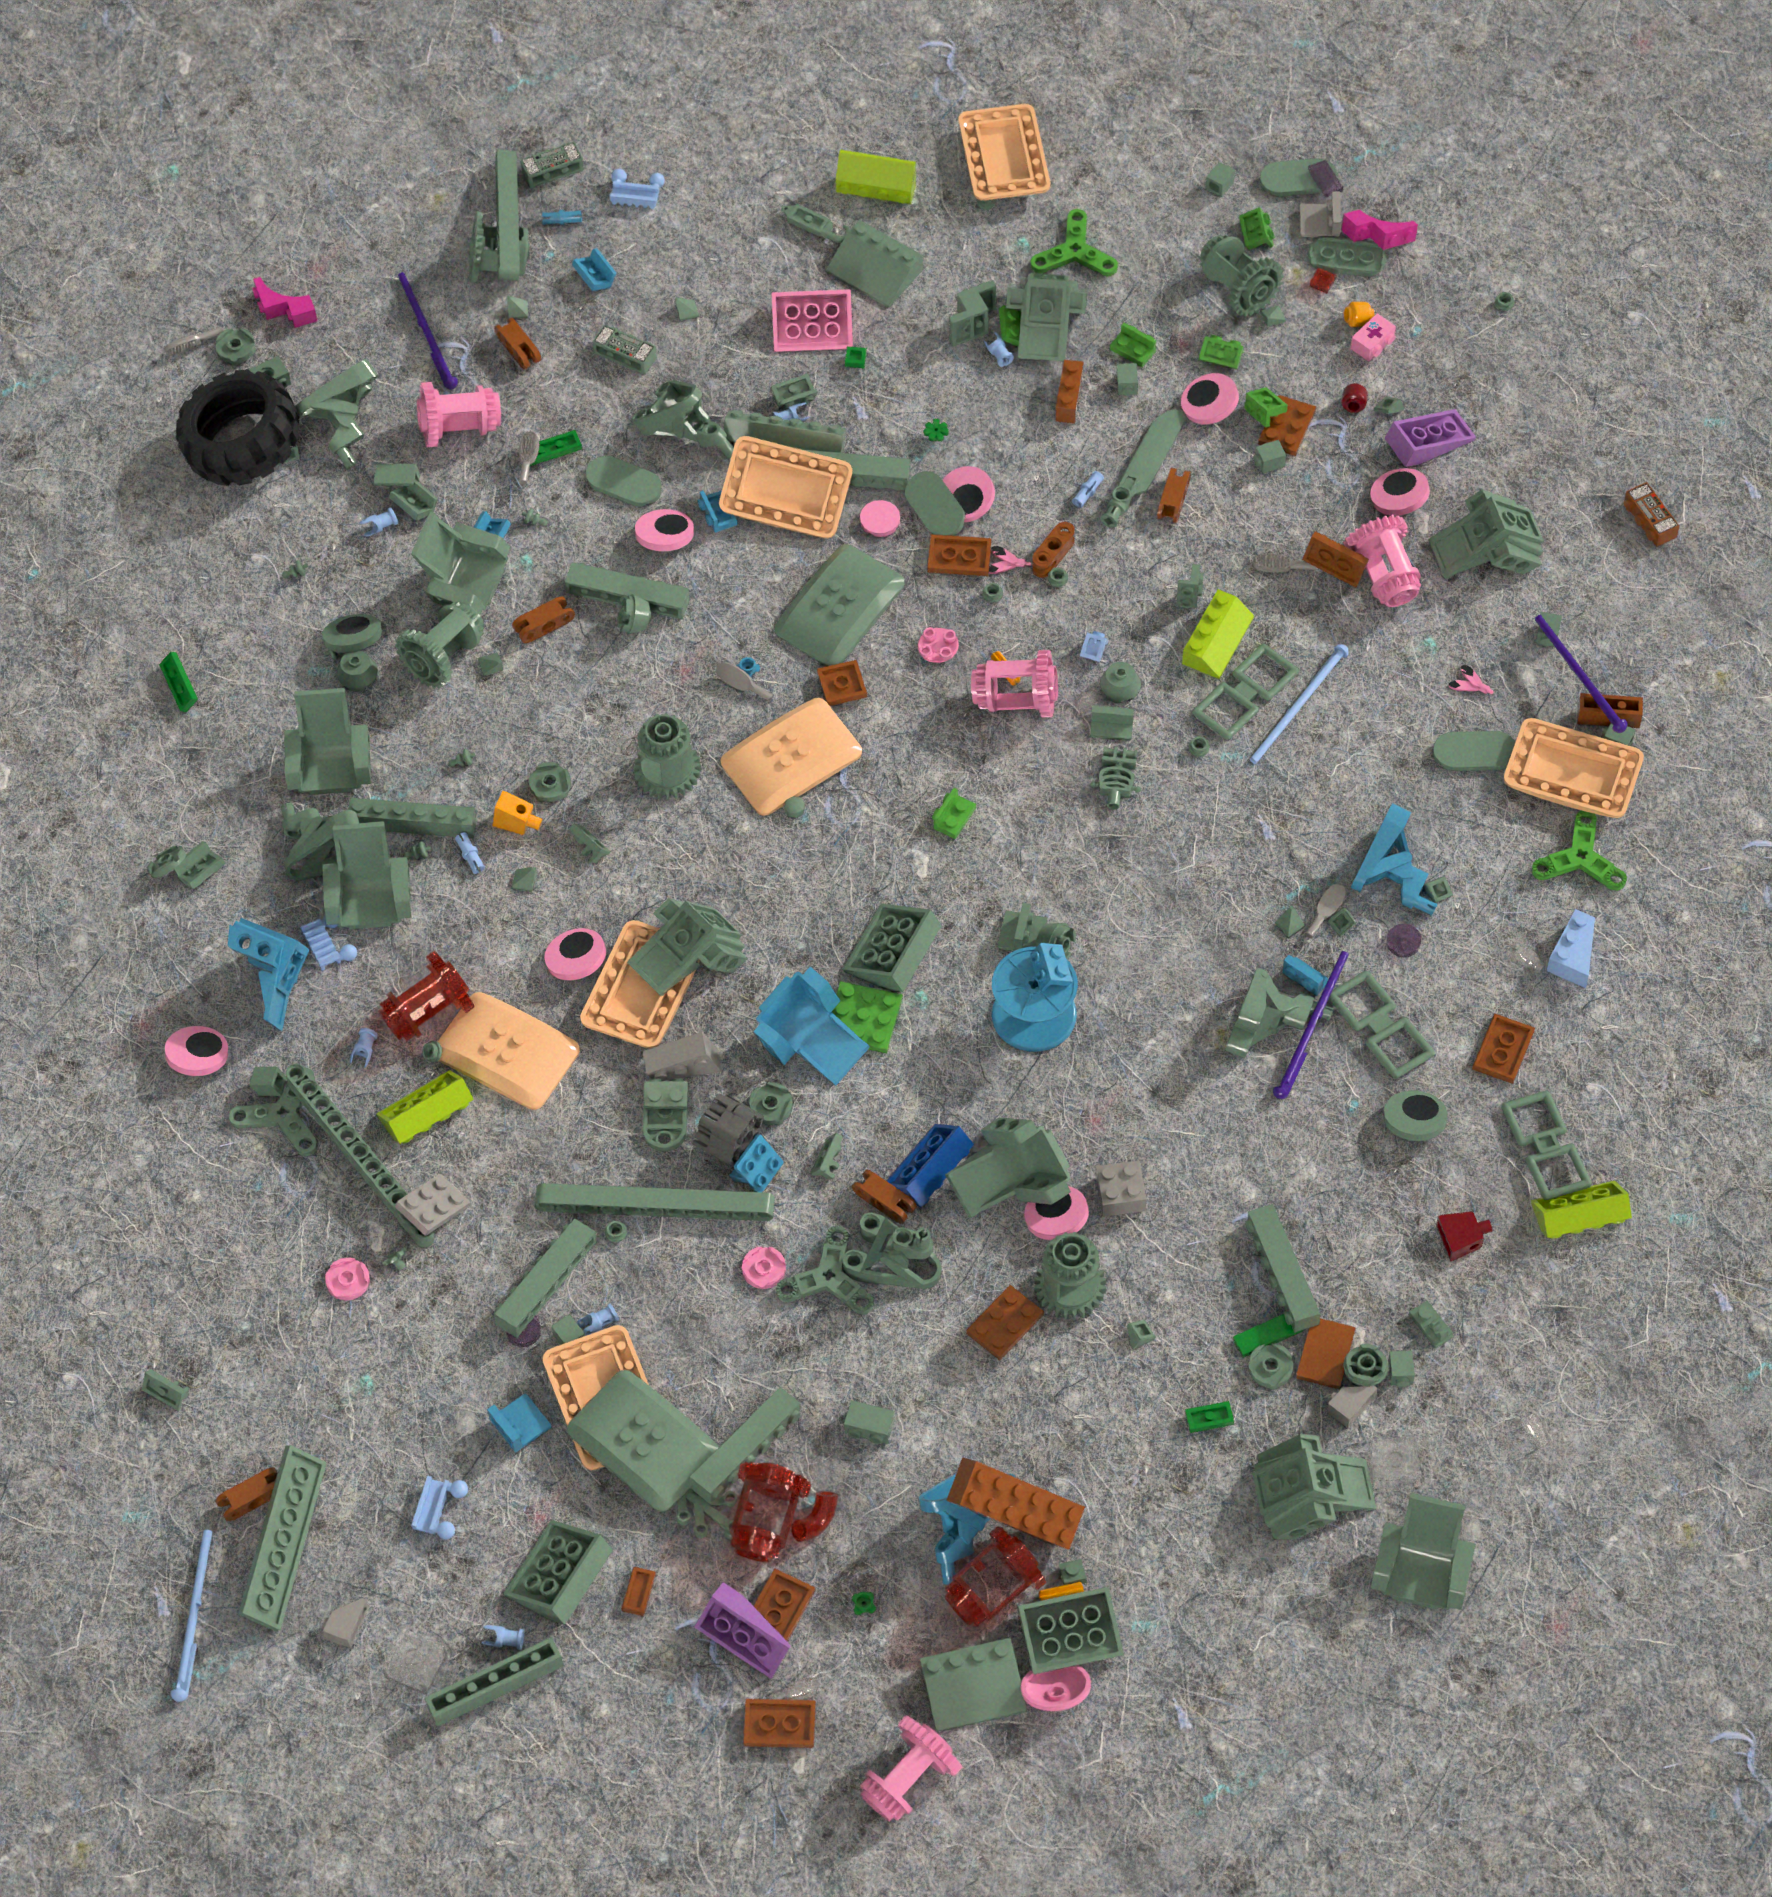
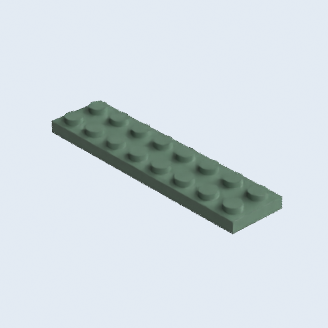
(282, 1538)

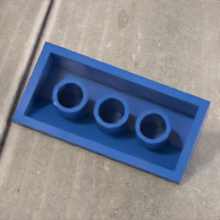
(929, 1162)

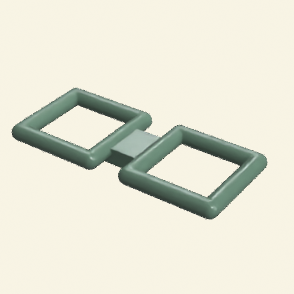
(1245, 691)
(1381, 1024)
(1546, 1145)

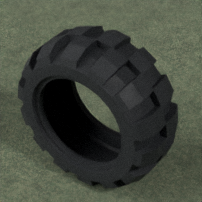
(224, 401)

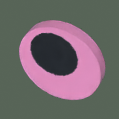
(1209, 398)
(972, 490)
(1400, 491)
(664, 530)
(575, 954)
(196, 1051)
(1055, 1219)

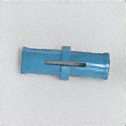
(561, 217)

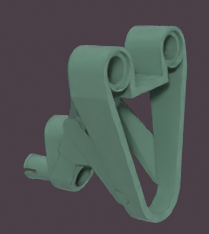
(339, 404)
(669, 412)
(314, 836)
(1259, 1021)
(913, 1246)

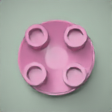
(938, 644)

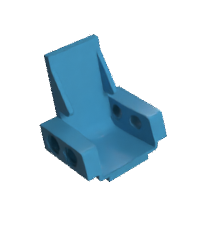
(283, 961)
(801, 1021)

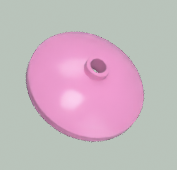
(1056, 1689)

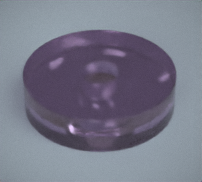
(1400, 948)
(528, 1336)

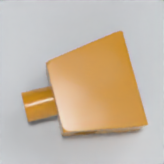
(514, 814)

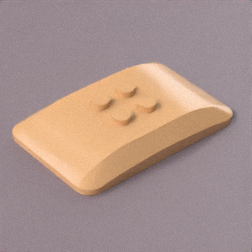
(1004, 152)
(785, 487)
(790, 756)
(1573, 768)
(624, 1002)
(508, 1050)
(584, 1367)

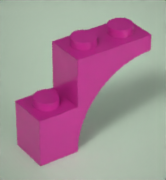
(1385, 234)
(298, 309)

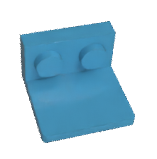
(519, 1422)

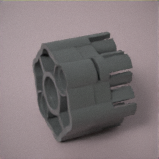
(732, 1131)

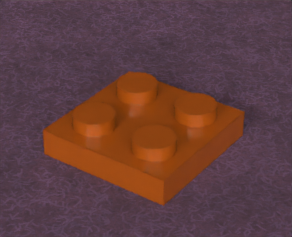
(842, 683)

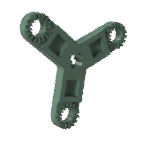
(269, 1115)
(815, 1281)

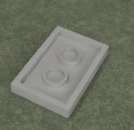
(432, 1204)

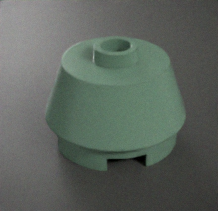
(634, 614)
(356, 670)
(1120, 682)
(1057, 934)
(1366, 1365)

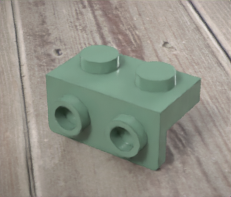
(793, 391)
(414, 500)
(1190, 590)
(198, 865)
(666, 1094)

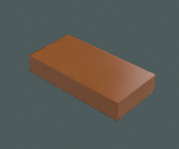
(638, 1591)

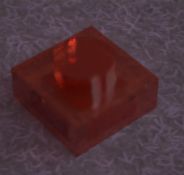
(1322, 280)

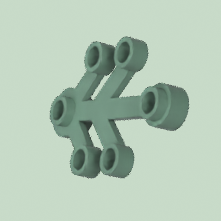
(702, 1506)

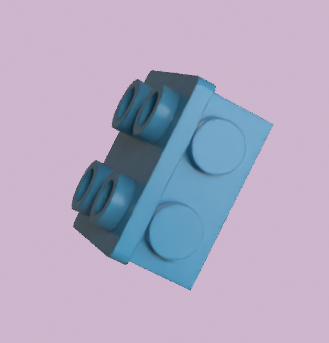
(757, 1164)

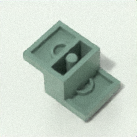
(972, 313)

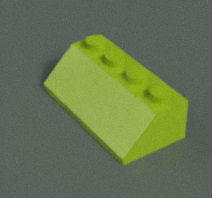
(876, 176)
(1217, 635)
(425, 1107)
(1582, 1210)

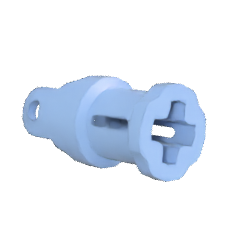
(999, 350)
(790, 413)
(380, 521)
(364, 1044)
(598, 1319)
(506, 1637)

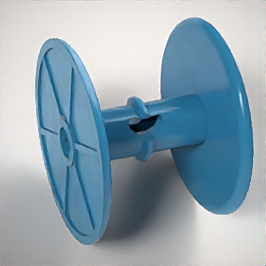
(1024, 1013)

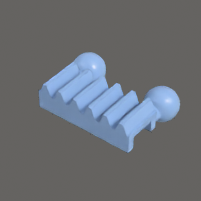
(635, 193)
(322, 945)
(431, 1506)

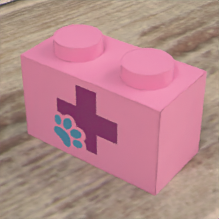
(1373, 337)

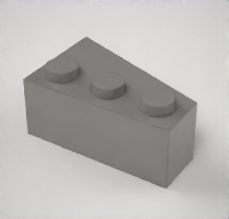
(682, 1058)

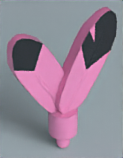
(1008, 561)
(1472, 684)

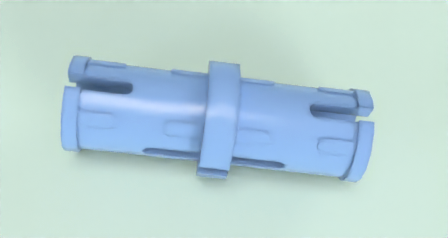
(1087, 489)
(469, 853)

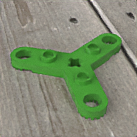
(1085, 255)
(1568, 859)

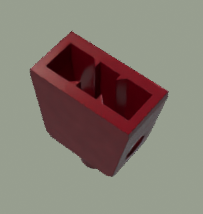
(1461, 1233)

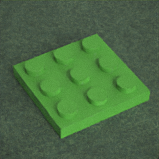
(869, 1013)

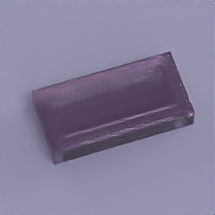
(1325, 178)

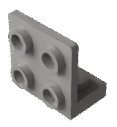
(1321, 219)

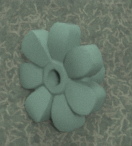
(396, 1259)

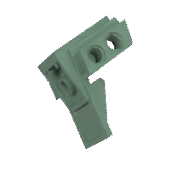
(1045, 313)
(1492, 532)
(461, 562)
(326, 749)
(365, 883)
(688, 935)
(1016, 1161)
(1304, 1488)
(1424, 1557)

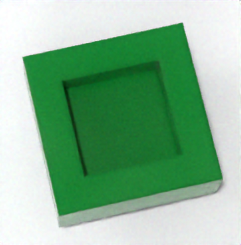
(855, 357)

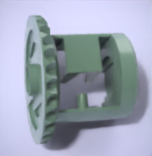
(486, 259)

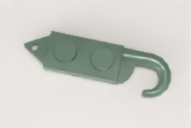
(812, 222)

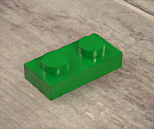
(1209, 1417)

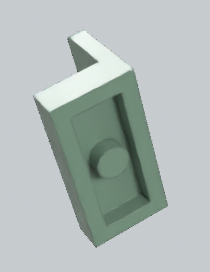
(396, 474)
(1111, 723)

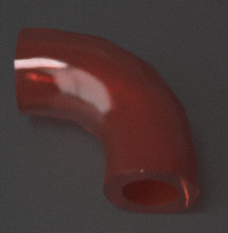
(818, 1519)

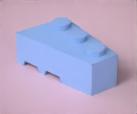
(1573, 951)

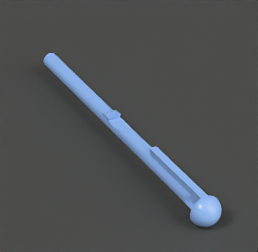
(1339, 651)
(189, 1649)

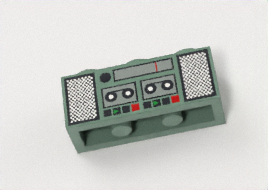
(552, 164)
(624, 349)

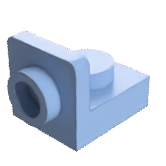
(1094, 646)

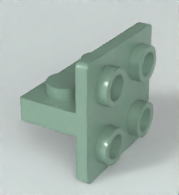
(1020, 929)

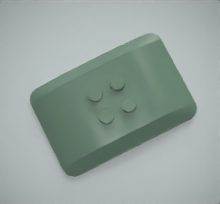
(839, 605)
(642, 1439)

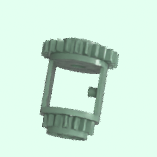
(1249, 281)
(429, 653)
(666, 757)
(1070, 1276)

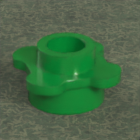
(861, 1597)

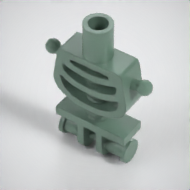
(1116, 779)

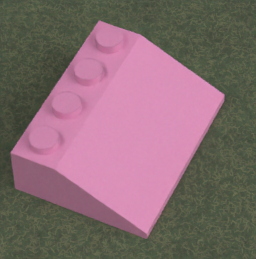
(812, 320)

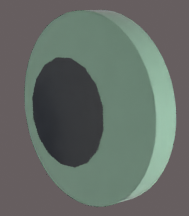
(352, 633)
(1415, 1115)

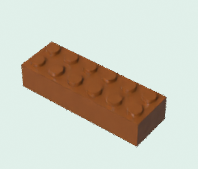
(1015, 1503)

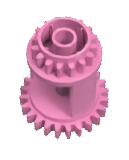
(456, 412)
(1381, 538)
(1044, 684)
(926, 1750)

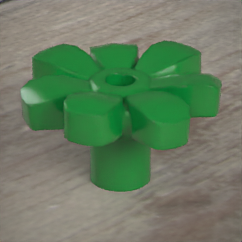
(936, 430)

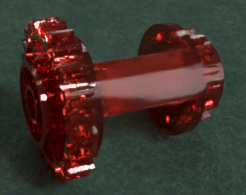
(425, 999)
(773, 1482)
(1016, 1559)

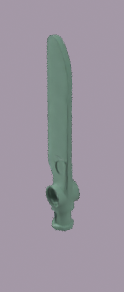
(1144, 464)

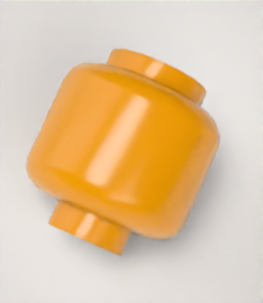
(1358, 314)

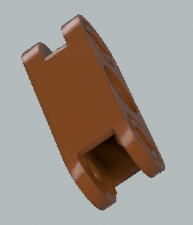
(517, 343)
(1174, 495)
(1047, 559)
(543, 620)
(884, 1196)
(248, 1494)

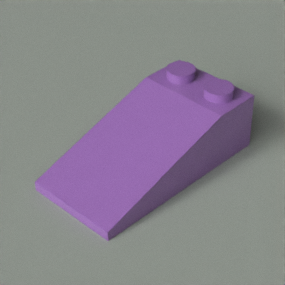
(1428, 436)
(742, 1630)

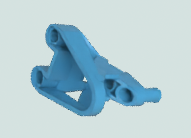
(1397, 866)
(958, 1525)

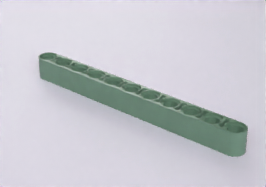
(507, 215)
(352, 1147)
(654, 1202)

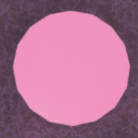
(880, 518)
(763, 1267)
(347, 1279)

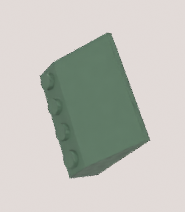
(875, 264)
(893, 946)
(558, 1571)
(1070, 1630)
(972, 1685)

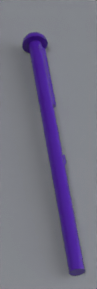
(448, 381)
(1618, 725)
(1299, 1055)

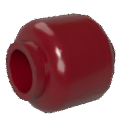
(1354, 398)

